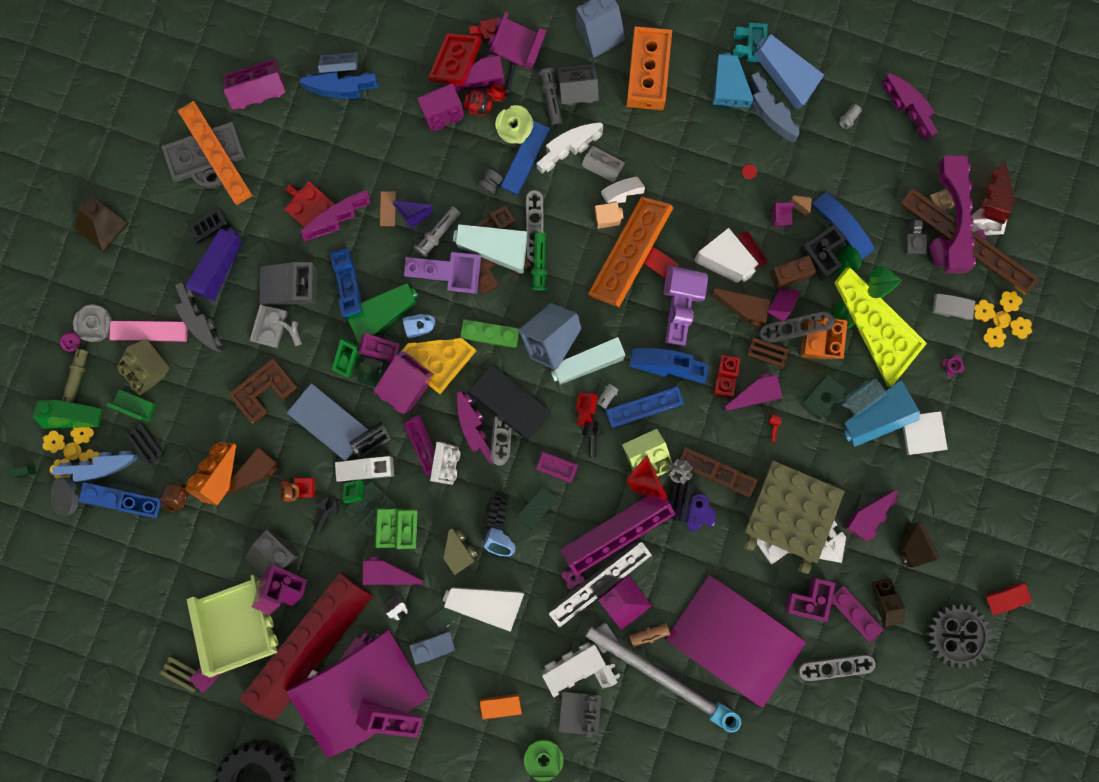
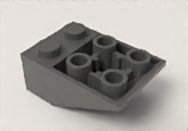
(288, 283)

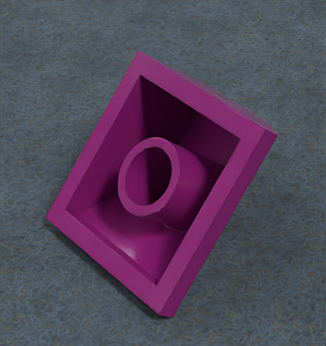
(624, 602)

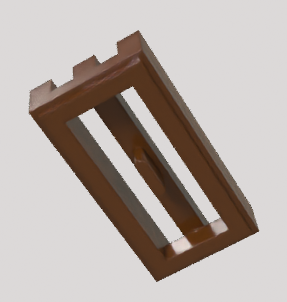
(756, 341)

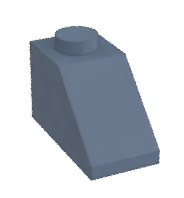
(432, 647)

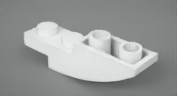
(574, 140)

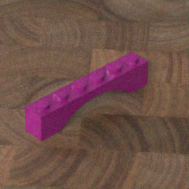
(955, 177)

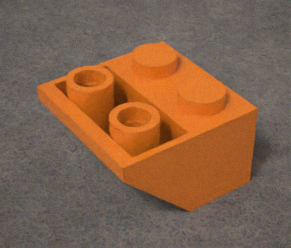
(825, 344)

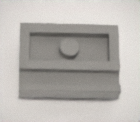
(267, 327)

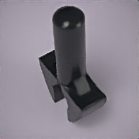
(587, 431)
(325, 513)

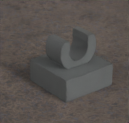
(395, 606)

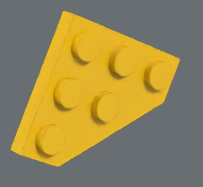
(442, 358)

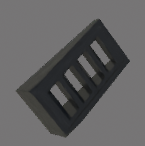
(216, 213)

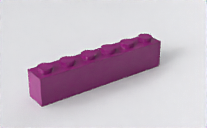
(616, 533)

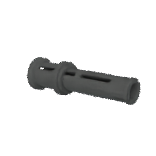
(549, 88)

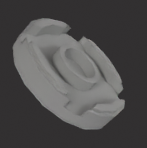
(92, 323)

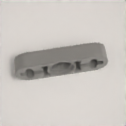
(496, 445)

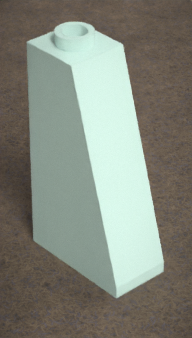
(494, 244)
(589, 361)

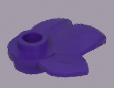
(700, 515)

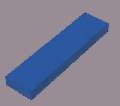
(525, 159)
(644, 407)

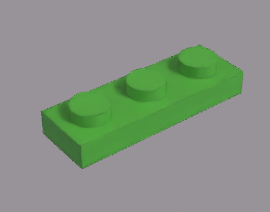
(490, 333)

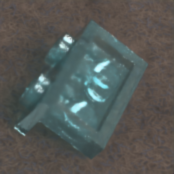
(863, 396)

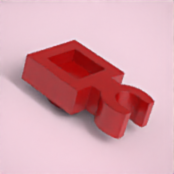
(305, 485)

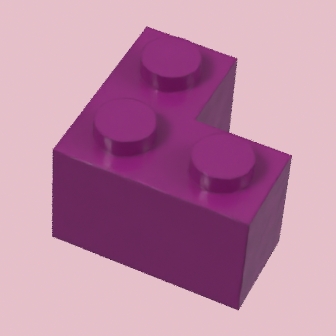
(277, 587)
(815, 604)

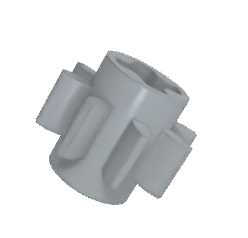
(680, 471)

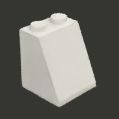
(727, 257)

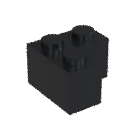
(821, 251)

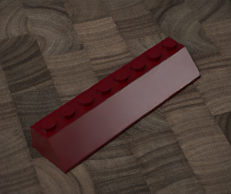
(306, 646)

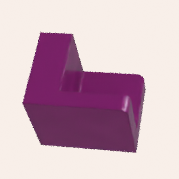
(782, 214)

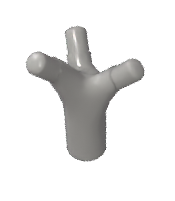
(293, 331)

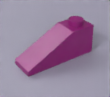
(483, 74)
(760, 391)
(386, 573)
(388, 721)

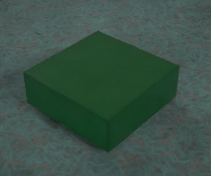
(22, 472)

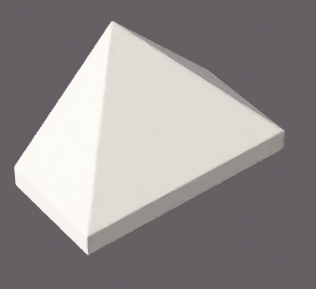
(990, 227)

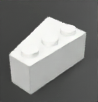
(572, 668)

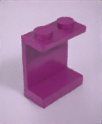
(516, 42)

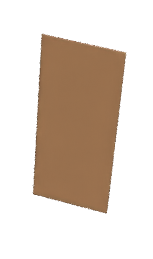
(387, 209)

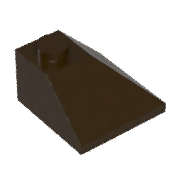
(98, 223)
(916, 546)

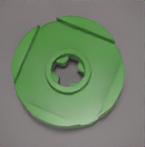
(535, 767)

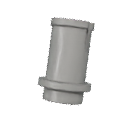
(847, 120)
(607, 396)

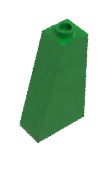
(382, 311)

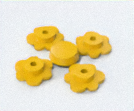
(1002, 319)
(71, 450)

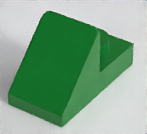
(345, 358)

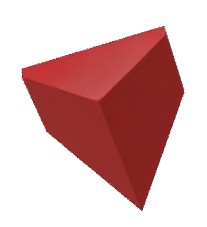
(646, 480)

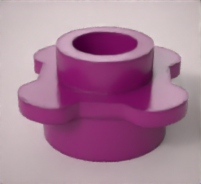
(947, 363)
(570, 582)

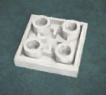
(925, 434)
(445, 463)

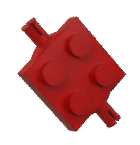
(307, 203)

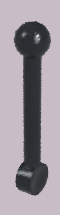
(507, 89)

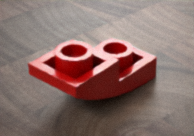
(658, 262)
(726, 376)
(1008, 599)

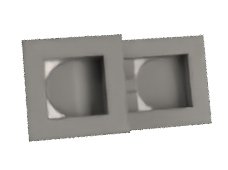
(953, 306)

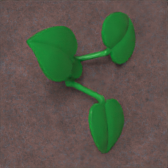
(881, 281)

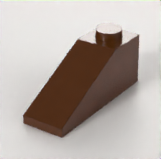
(746, 307)
(256, 469)

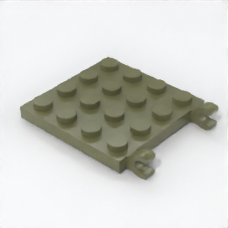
(793, 514)

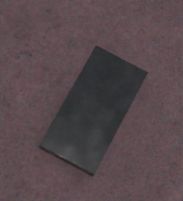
(509, 402)

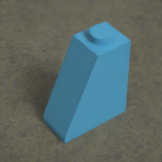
(730, 83)

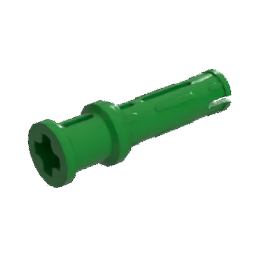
(539, 272)

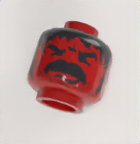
(478, 103)

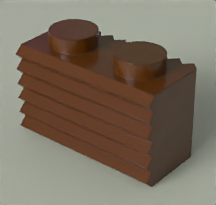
(792, 271)

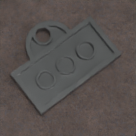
(187, 159)

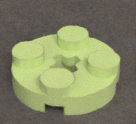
(509, 116)

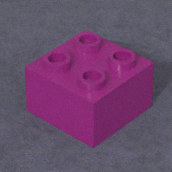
(441, 107)

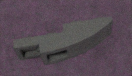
(199, 325)

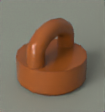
(286, 492)

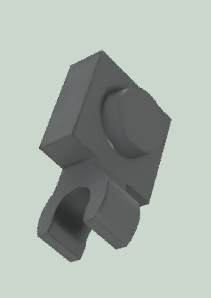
(916, 242)

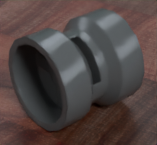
(490, 181)

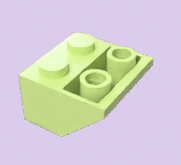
(651, 445)

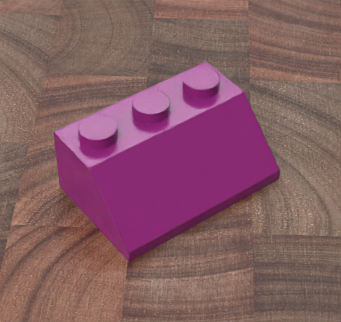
(254, 84)

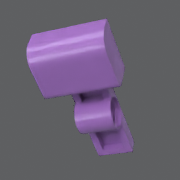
(460, 272)
(684, 287)

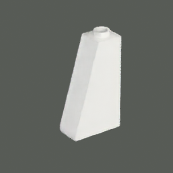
(486, 605)

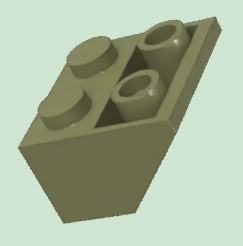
(142, 366)
(457, 552)

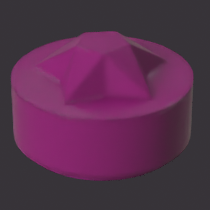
(70, 341)

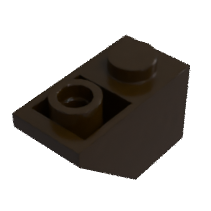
(888, 603)

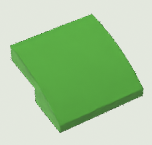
(395, 528)

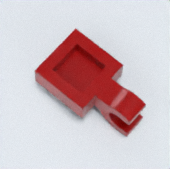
(486, 29)
(585, 406)

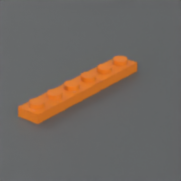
(215, 153)

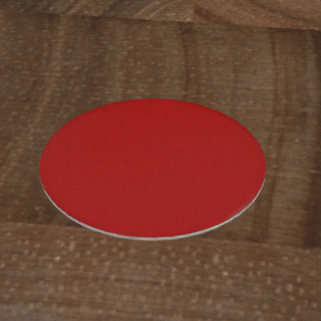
(749, 171)

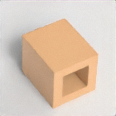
(608, 215)

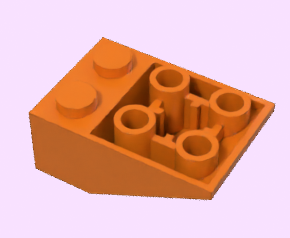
(214, 474)

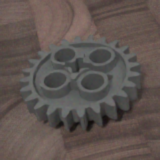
(960, 617)

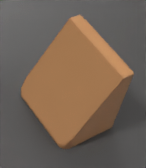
(802, 204)

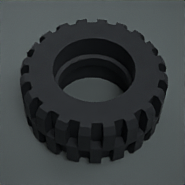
(259, 753)

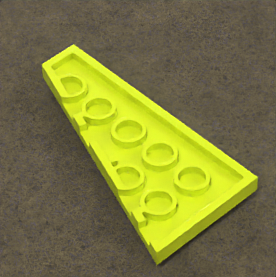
(882, 329)

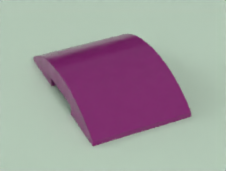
(735, 641)
(370, 675)

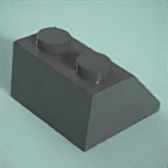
(578, 84)
(271, 550)

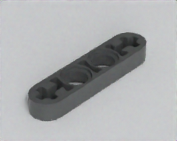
(796, 324)

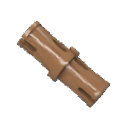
(649, 635)

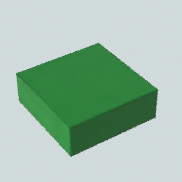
(353, 491)

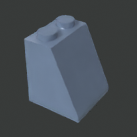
(600, 25)
(550, 335)

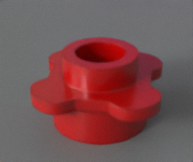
(496, 92)

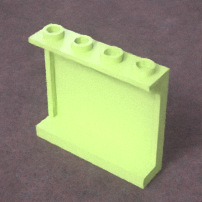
(230, 630)

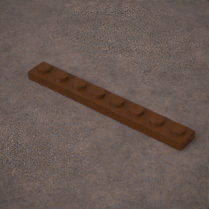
(983, 250)

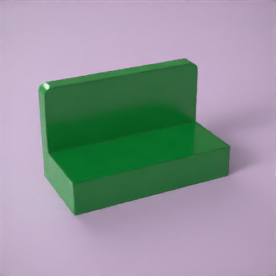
(132, 405)

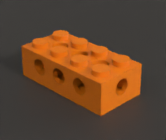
(660, 42)

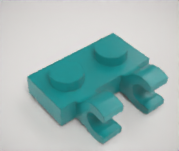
(754, 34)

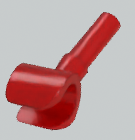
(776, 421)

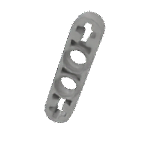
(533, 227)
(836, 667)

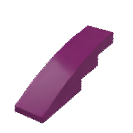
(329, 220)

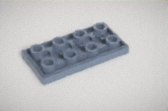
(327, 421)

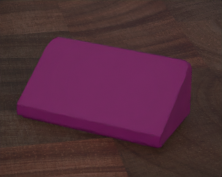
(783, 303)

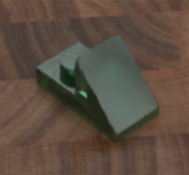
(370, 371)

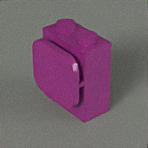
(403, 382)

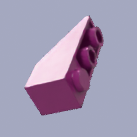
(867, 518)

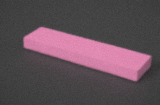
(148, 330)

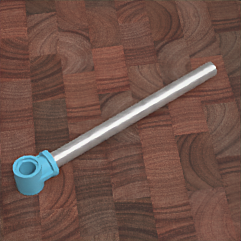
(717, 711)

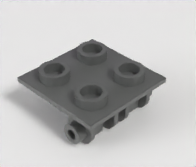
(580, 713)

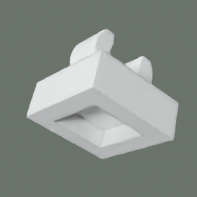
(605, 676)

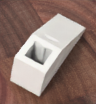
(364, 469)

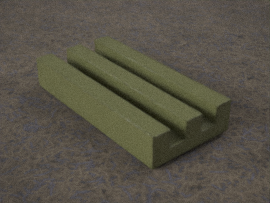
(167, 666)

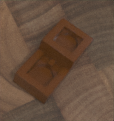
(498, 219)

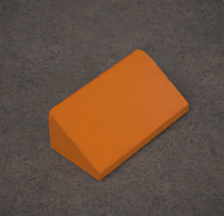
(500, 706)

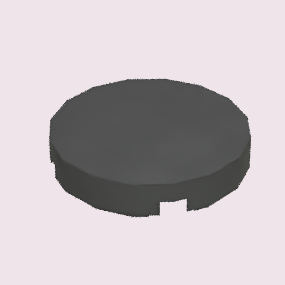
(63, 496)

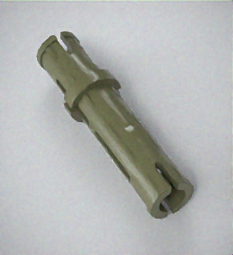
(75, 374)

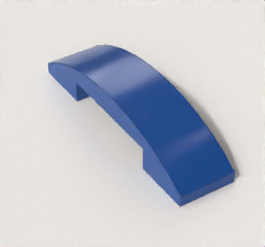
(836, 214)
(347, 282)

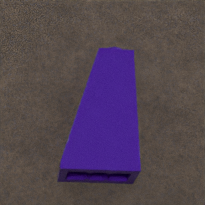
(215, 264)

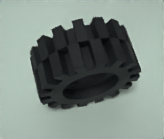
(498, 510)

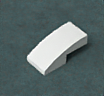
(618, 191)

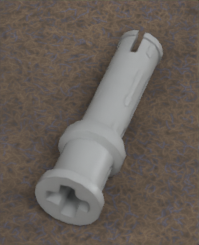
(431, 239)

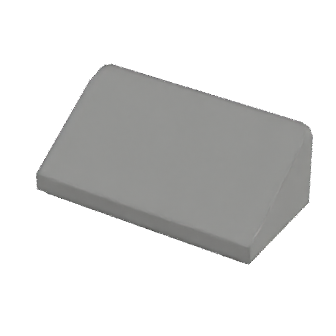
(602, 164)

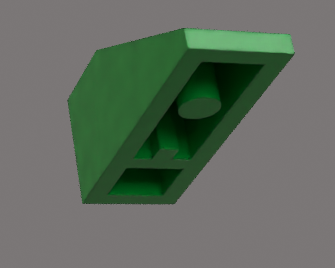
(66, 414)

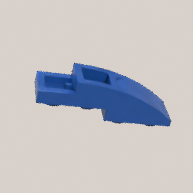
(332, 86)
(669, 362)
(120, 500)

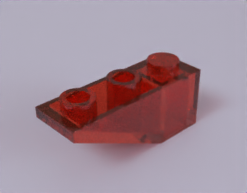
(1001, 196)

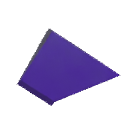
(413, 212)

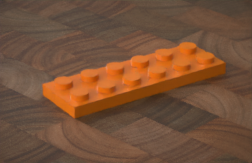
(630, 251)

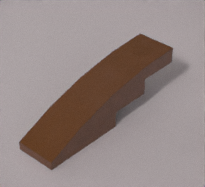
(720, 473)

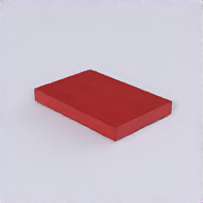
(455, 59)

